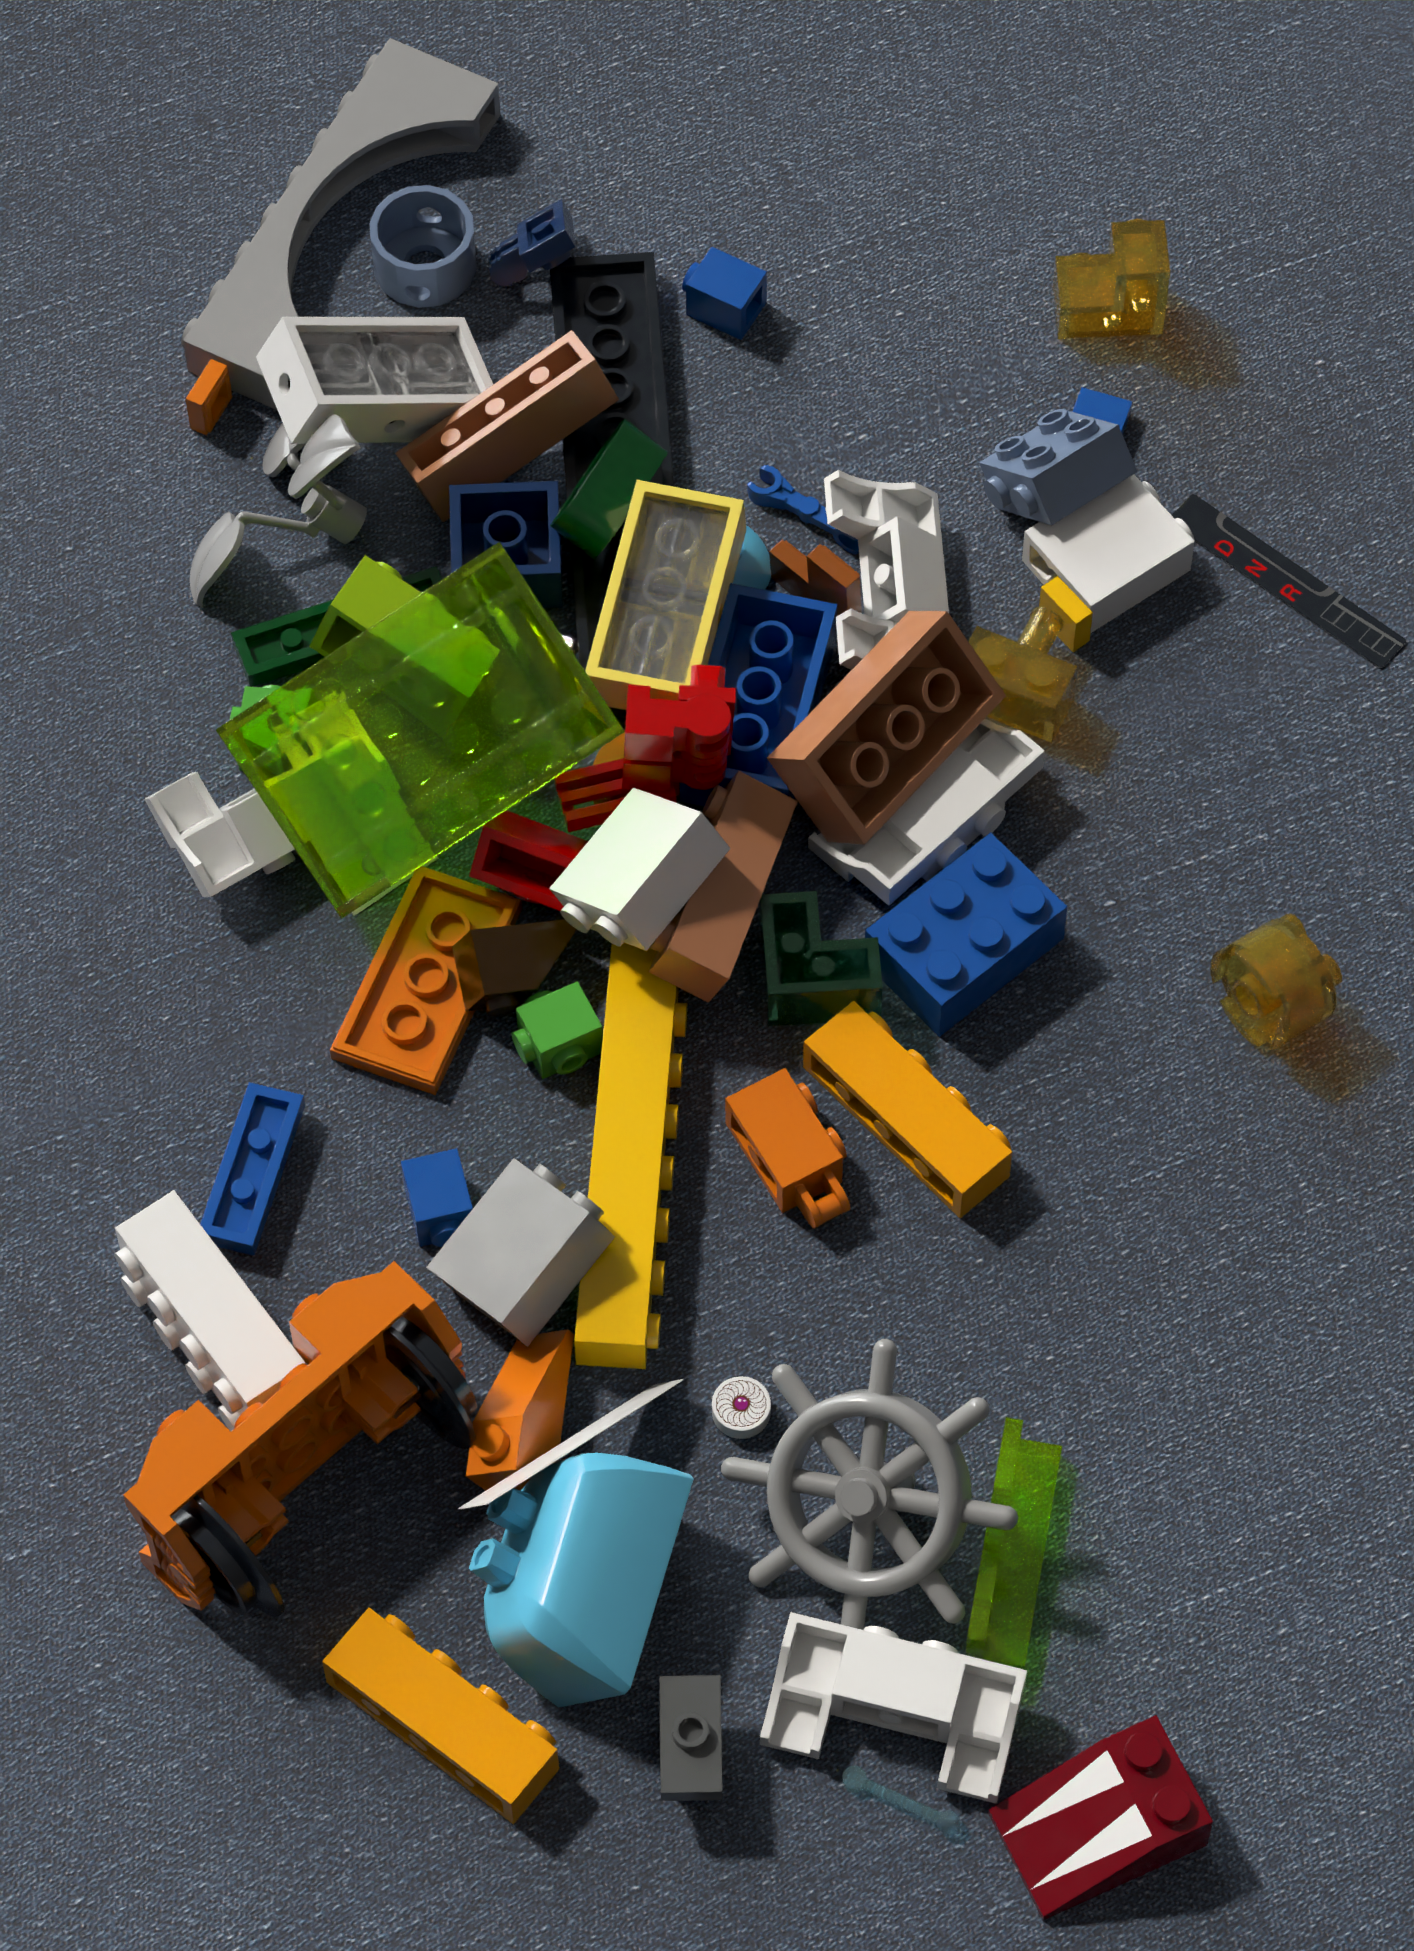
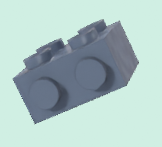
(1056, 466)

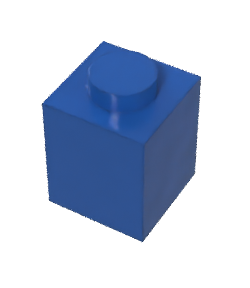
(725, 292)
(436, 1195)

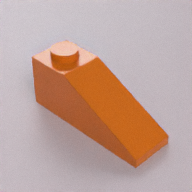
(522, 1409)

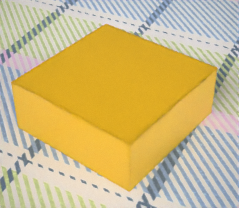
(1076, 615)

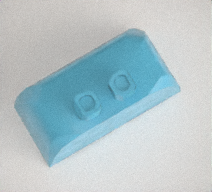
(580, 1571)

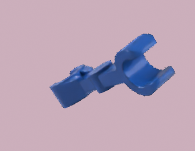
(783, 496)

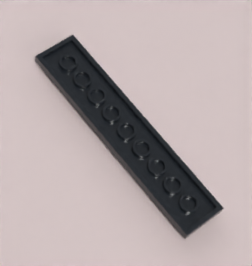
(616, 317)

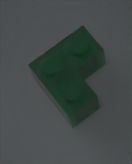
(812, 977)

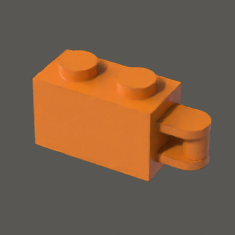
(789, 1146)

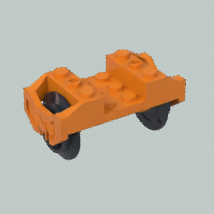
(214, 1494)

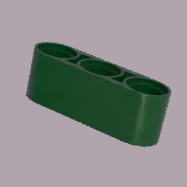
(606, 489)

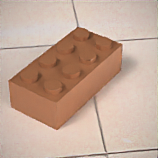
(886, 727)

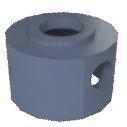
(401, 231)

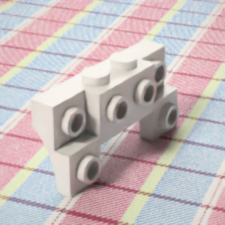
(897, 554)
(942, 815)
(219, 842)
(897, 1687)

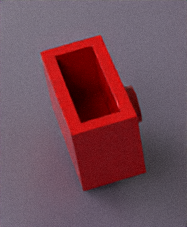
(524, 857)

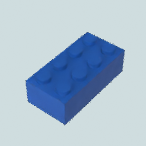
(778, 661)

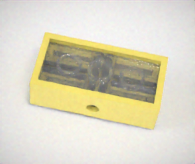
(665, 590)

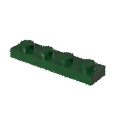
(283, 643)

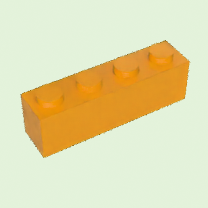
(908, 1108)
(442, 1713)

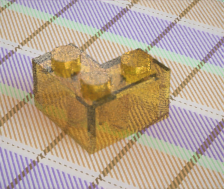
(1116, 290)

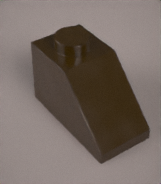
(507, 963)

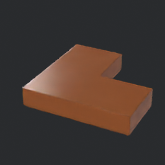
(816, 576)

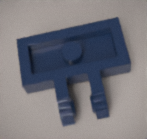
(539, 242)

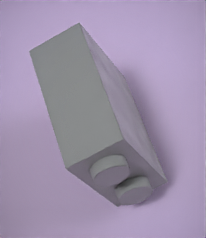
(522, 1249)

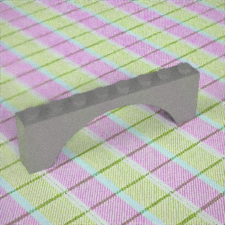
(397, 113)

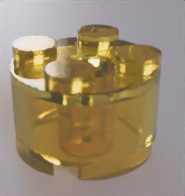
(1276, 982)

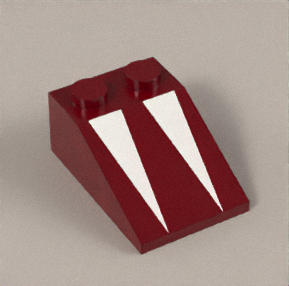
(1102, 1818)

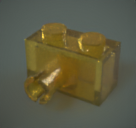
(1035, 684)

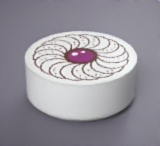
(741, 1407)

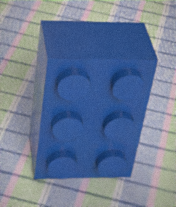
(967, 933)

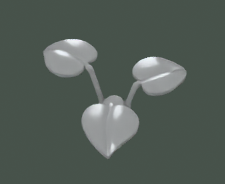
(324, 505)

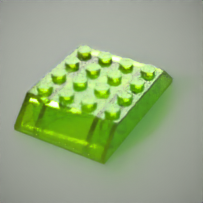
(420, 730)

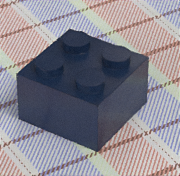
(518, 519)

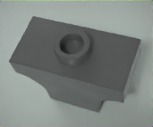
(690, 1738)

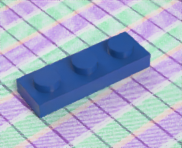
(252, 1167)

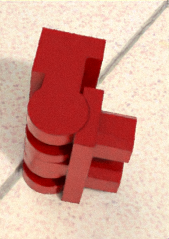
(681, 737)

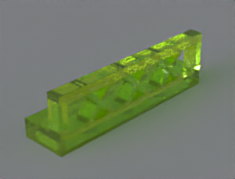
(1014, 1557)

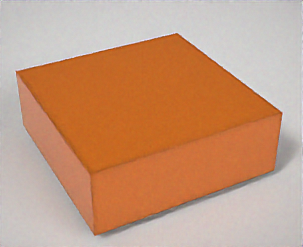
(209, 397)

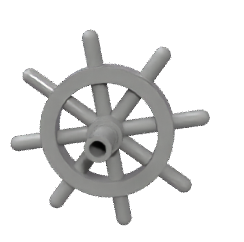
(869, 1491)

